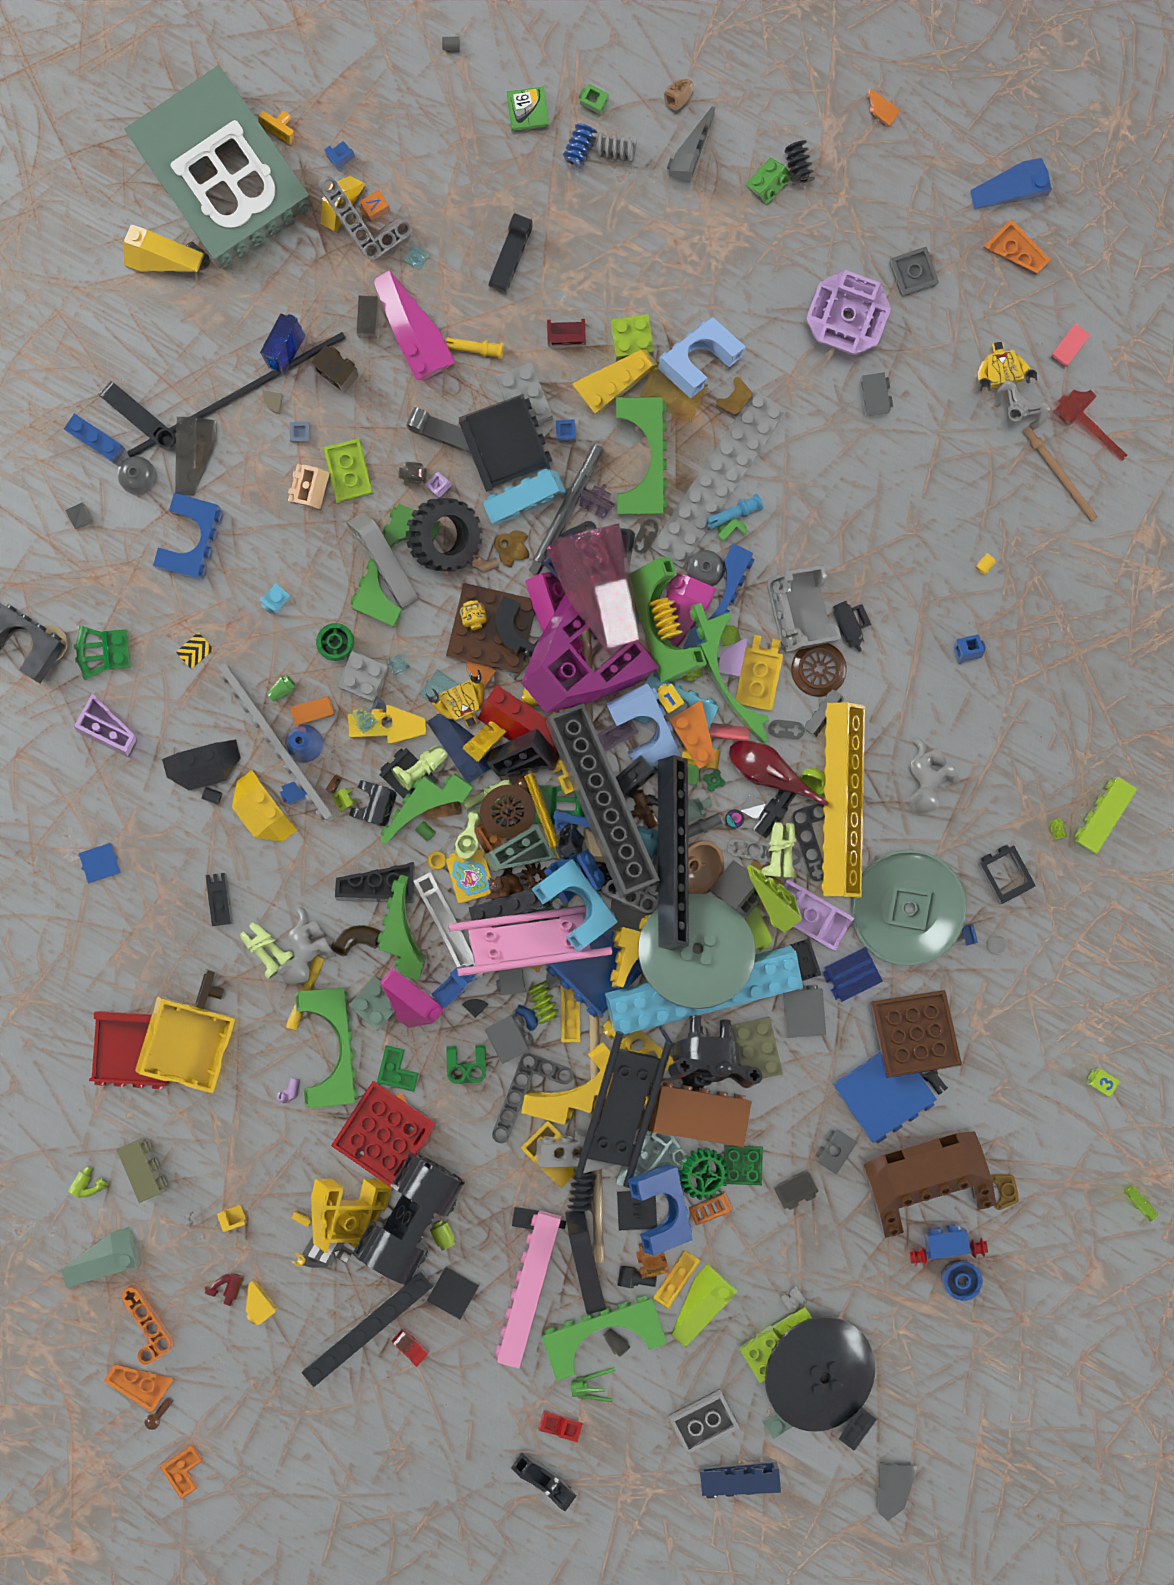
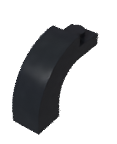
(505, 617)
(545, 1480)

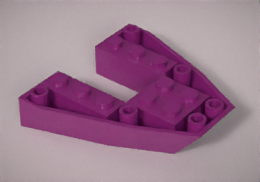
(563, 680)

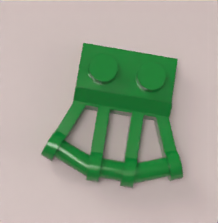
(114, 651)
(550, 797)

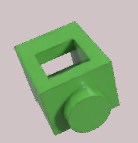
(593, 92)

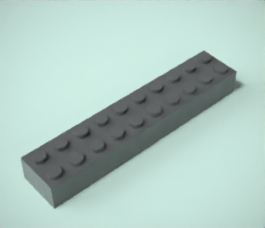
(602, 800)

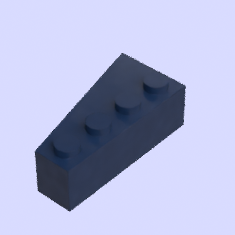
(740, 1479)

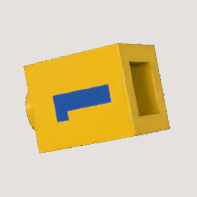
(669, 698)

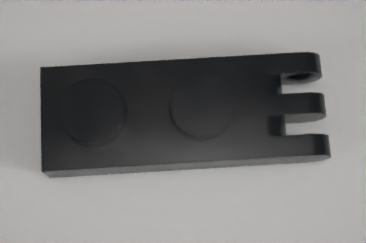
(218, 900)

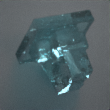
(416, 257)
(364, 720)

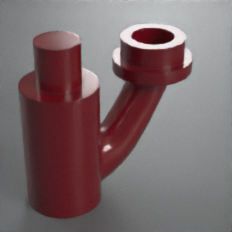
(232, 1288)

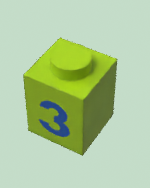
(1103, 1082)

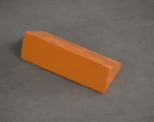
(486, 839)

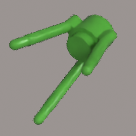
(580, 1389)

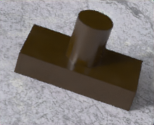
(207, 989)

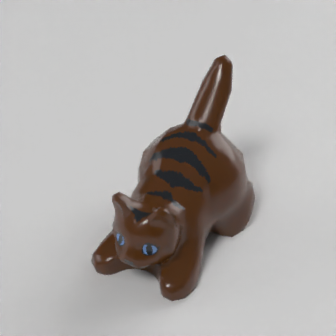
(504, 885)

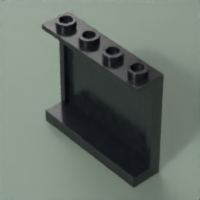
(505, 441)

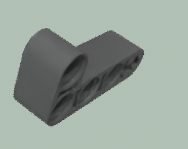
(436, 429)

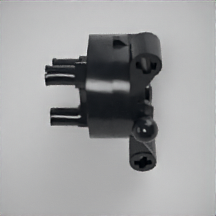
(710, 1059)

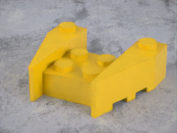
(345, 1220)

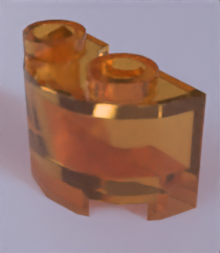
(652, 1265)

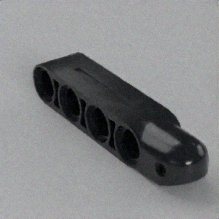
(138, 415)

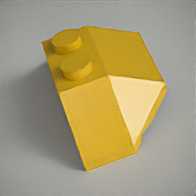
(260, 810)

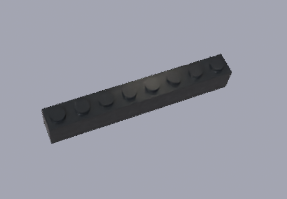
(367, 1328)

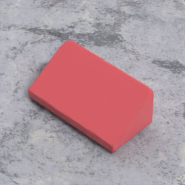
(729, 732)

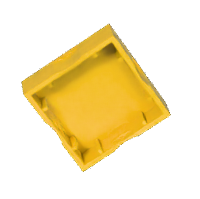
(185, 1044)

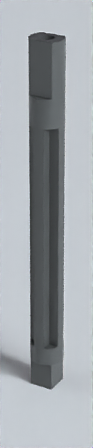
(566, 507)

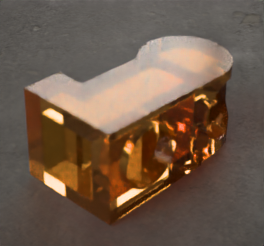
(444, 810)

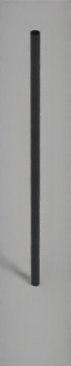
(246, 389)

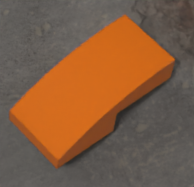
(312, 710)

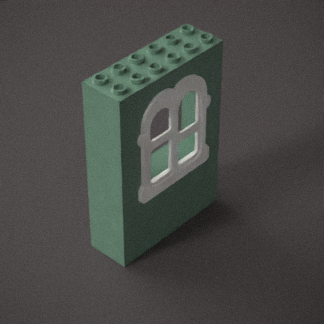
(193, 127)

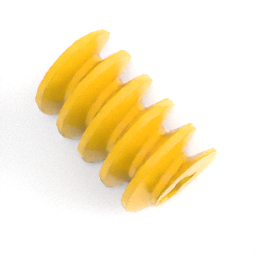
(666, 619)

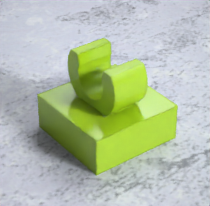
(343, 800)

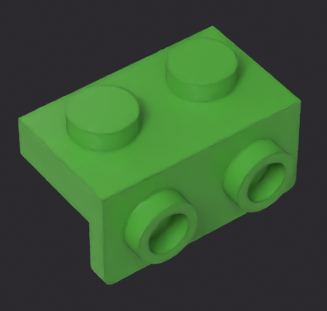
(769, 180)

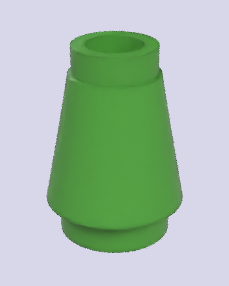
(281, 688)

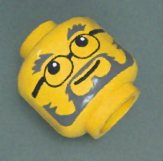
(473, 614)

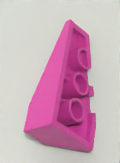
(687, 592)
(409, 1002)

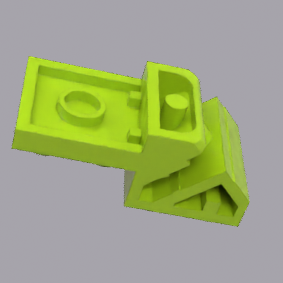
(759, 1349)

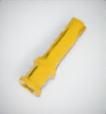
(483, 348)

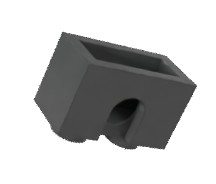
(835, 1162)

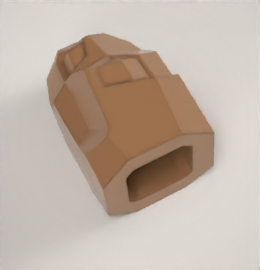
(678, 93)

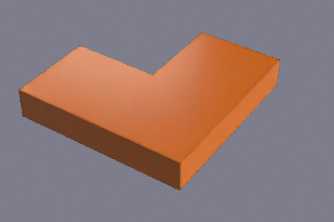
(177, 1471)

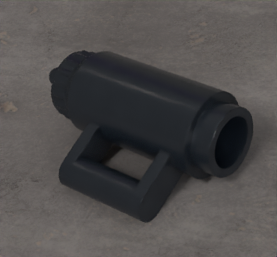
(849, 625)

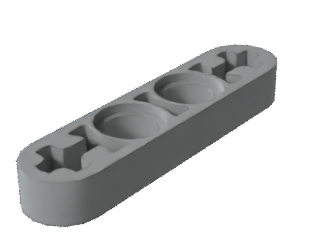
(763, 855)

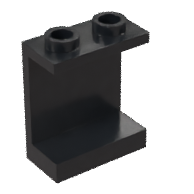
(404, 760)

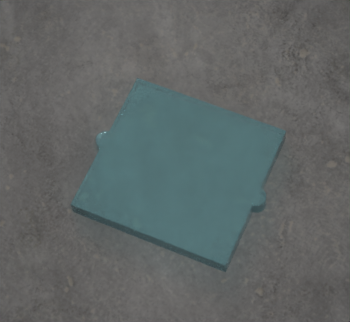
(439, 682)

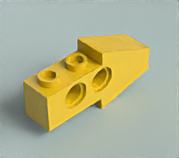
(404, 725)

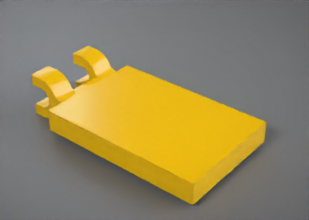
(759, 675)

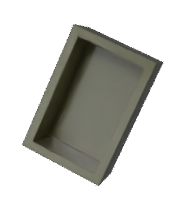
(758, 1046)
(142, 1169)

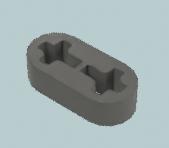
(786, 724)

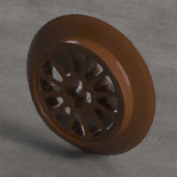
(822, 689)
(512, 830)

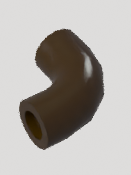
(355, 935)

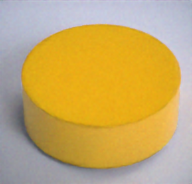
(437, 860)

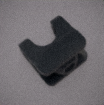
(379, 806)

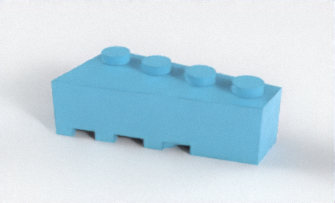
(524, 496)

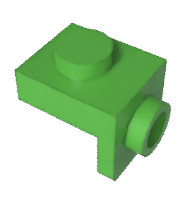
(725, 530)

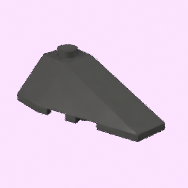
(687, 156)

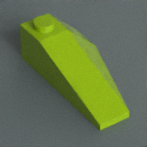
(777, 900)

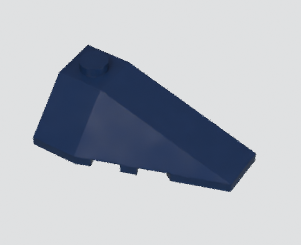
(453, 738)

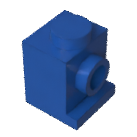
(973, 643)

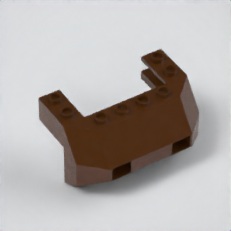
(928, 1173)

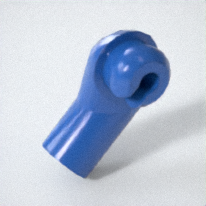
(530, 1018)

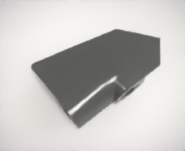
(894, 1488)

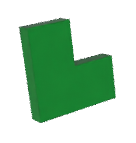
(391, 1072)

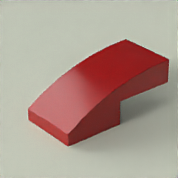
(560, 1426)

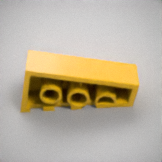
(613, 381)

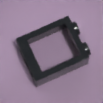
(1003, 898)

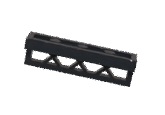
(635, 776)

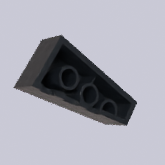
(375, 885)

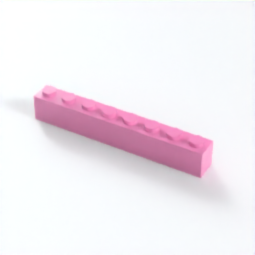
(528, 1289)

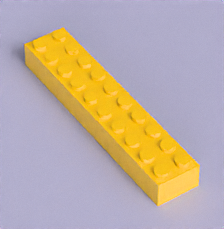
(845, 800)

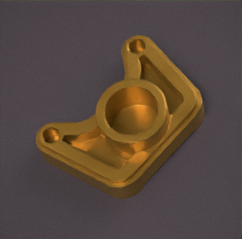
(737, 399)
(1007, 1190)

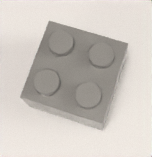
(363, 676)

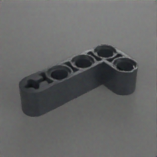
(511, 252)
(812, 843)

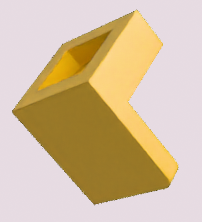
(232, 1218)

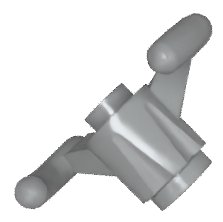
(1020, 405)

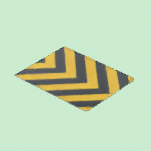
(194, 650)

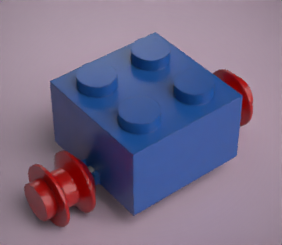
(947, 1243)

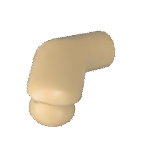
(483, 565)

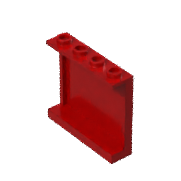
(118, 1048)

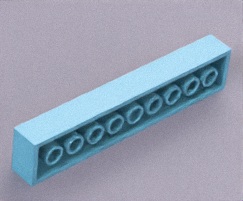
(644, 1008)

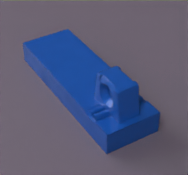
(564, 818)

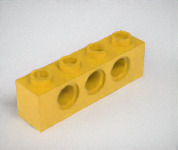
(648, 1044)

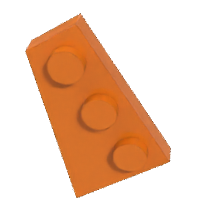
(1018, 247)
(694, 733)
(138, 1385)

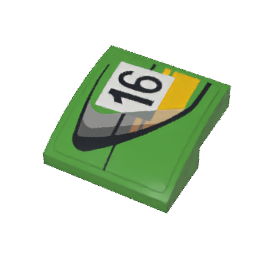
(527, 108)

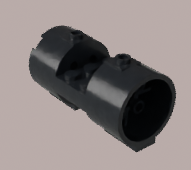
(395, 1246)

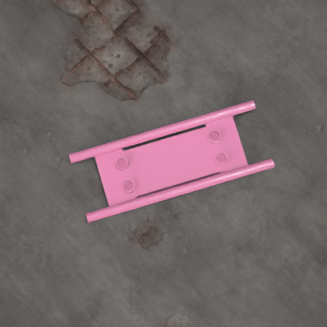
(524, 943)

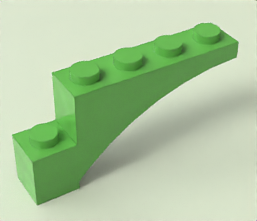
(424, 797)
(397, 935)

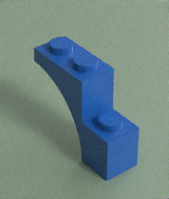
(453, 987)

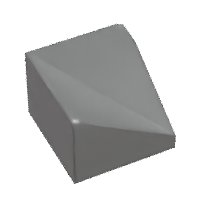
(753, 807)

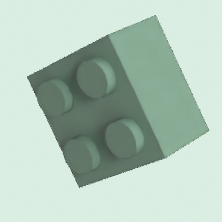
(373, 1004)

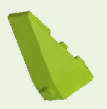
(704, 1301)

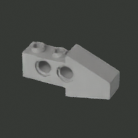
(546, 1158)

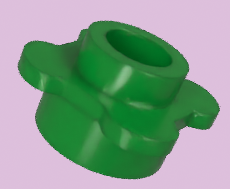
(714, 775)

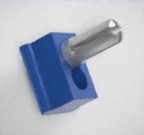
(969, 936)

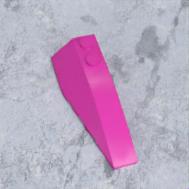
(413, 329)
(546, 594)

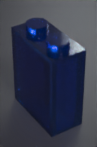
(282, 343)
(851, 974)

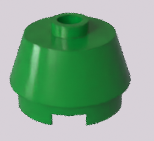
(335, 642)

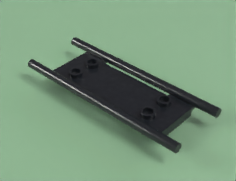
(621, 1106)

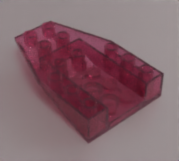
(598, 582)

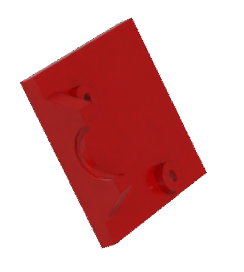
(382, 1132)

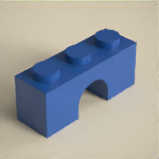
(94, 438)

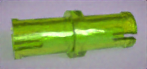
(1141, 1202)

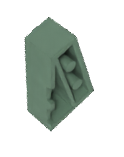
(521, 850)

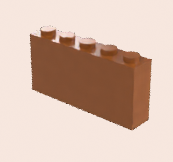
(700, 1114)

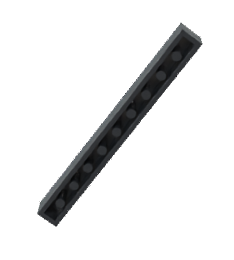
(673, 853)

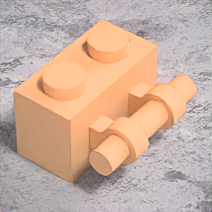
(308, 486)

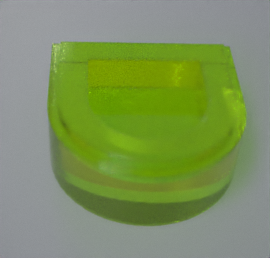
(730, 635)

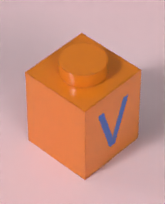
(374, 206)

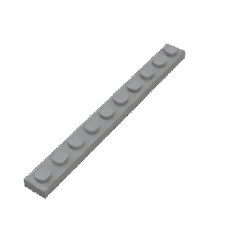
(279, 750)

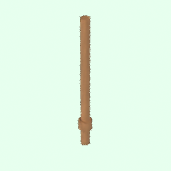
(1037, 443)

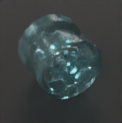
(398, 664)

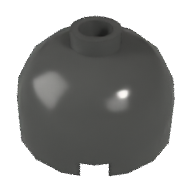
(136, 475)
(706, 567)

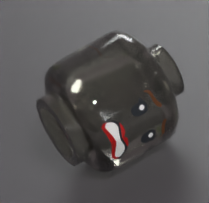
(412, 474)

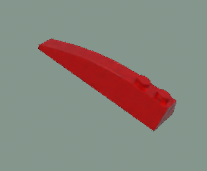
(513, 716)

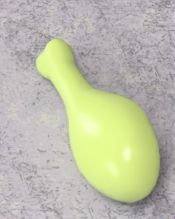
(467, 841)

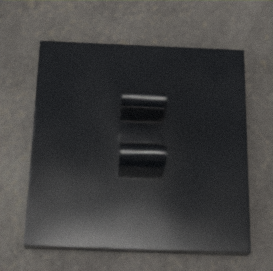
(634, 1213)

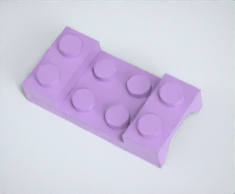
(819, 918)

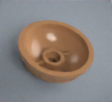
(704, 866)

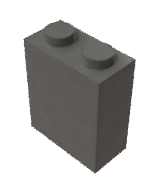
(736, 889)
(804, 1012)

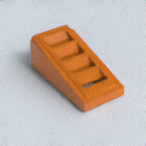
(725, 1200)

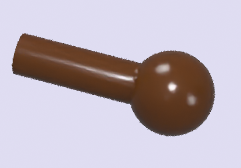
(153, 1420)

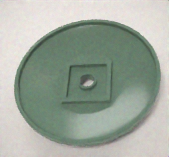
(881, 913)
(706, 977)

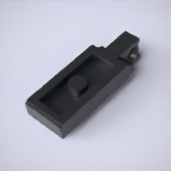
(523, 1217)

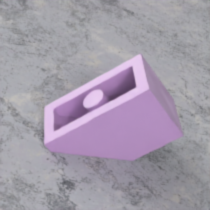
(732, 659)

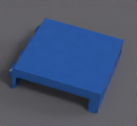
(591, 976)
(883, 1102)

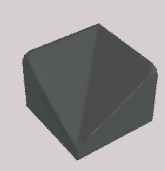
(78, 515)

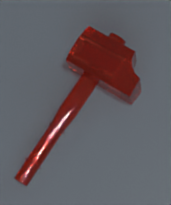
(1072, 408)

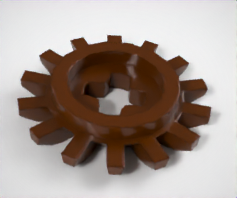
(529, 880)

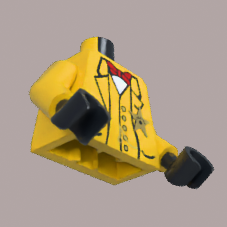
(1003, 367)
(460, 700)

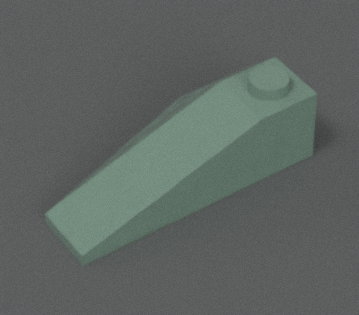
(107, 1257)

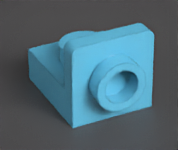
(274, 599)

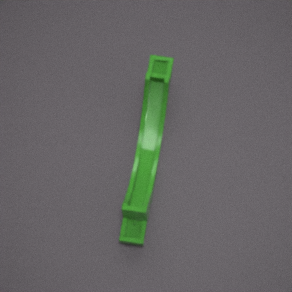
(710, 633)

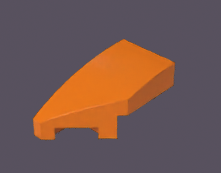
(882, 108)
(486, 671)

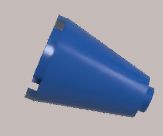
(310, 746)

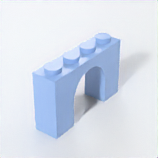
(709, 337)
(643, 703)

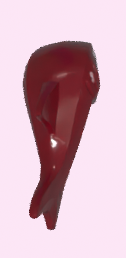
(767, 768)

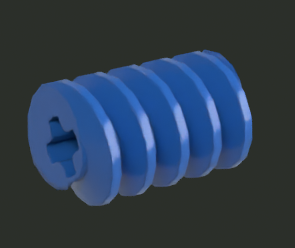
(578, 144)

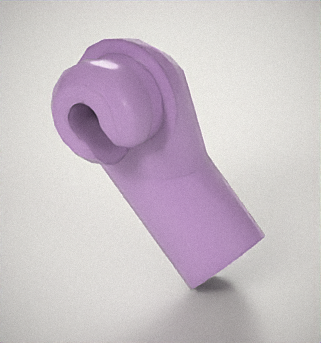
(290, 1093)

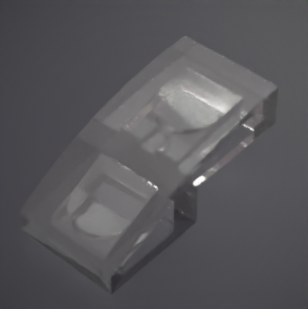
(451, 842)

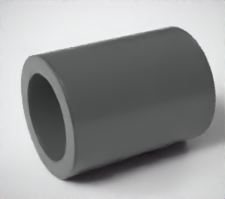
(451, 43)

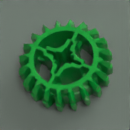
(703, 1158)

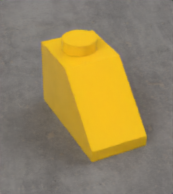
(258, 1304)

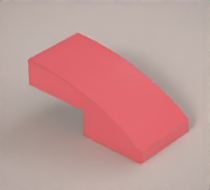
(1070, 345)

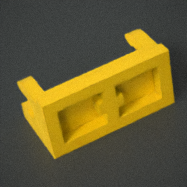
(484, 741)

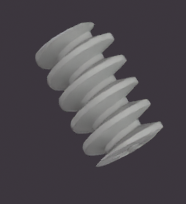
(616, 146)

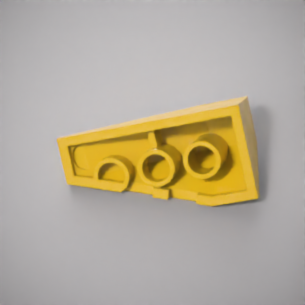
(153, 252)

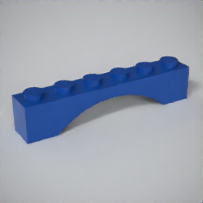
(735, 565)

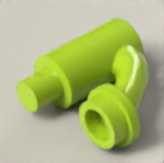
(82, 1180)

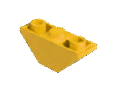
(352, 189)

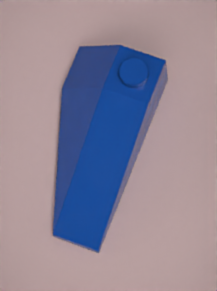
(1019, 183)

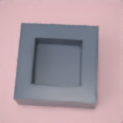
(299, 431)

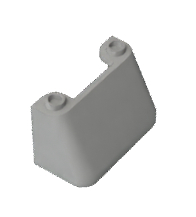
(801, 608)

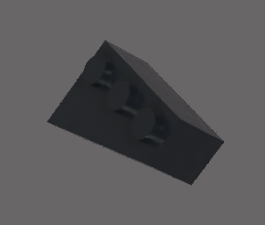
(523, 753)

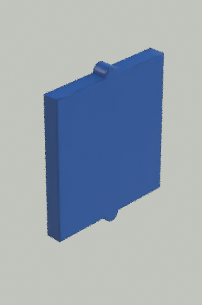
(99, 863)

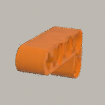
(143, 1322)

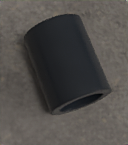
(211, 795)

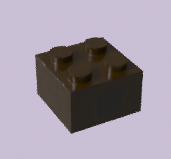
(334, 368)

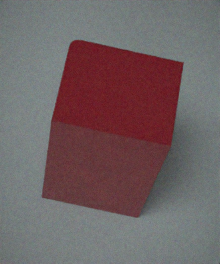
(566, 333)

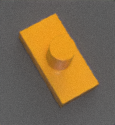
(277, 126)

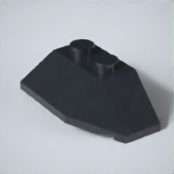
(202, 764)

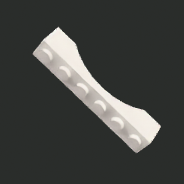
(443, 916)

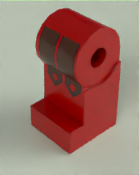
(410, 1347)

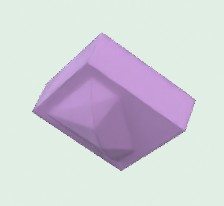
(438, 484)

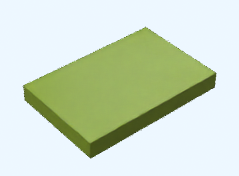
(348, 470)

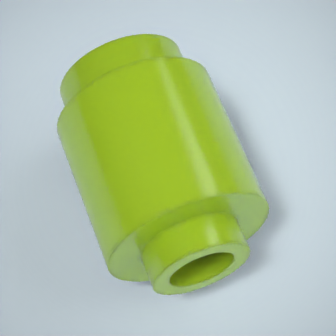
(442, 1234)

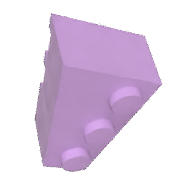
(103, 727)

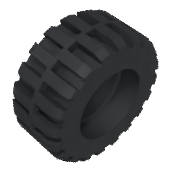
(421, 534)

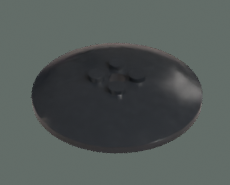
(800, 1360)

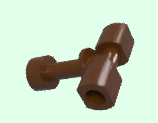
(642, 809)

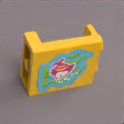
(469, 876)

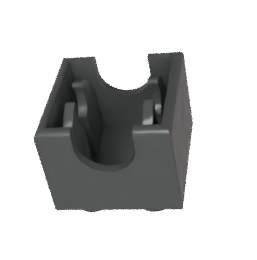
(509, 1037)

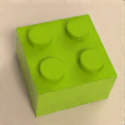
(631, 335)

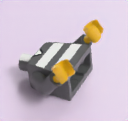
(316, 1258)

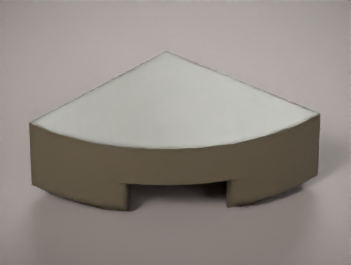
(272, 400)

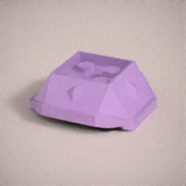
(854, 294)

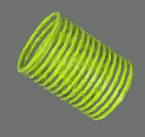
(1057, 829)

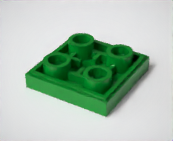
(744, 1164)

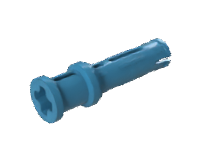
(742, 508)

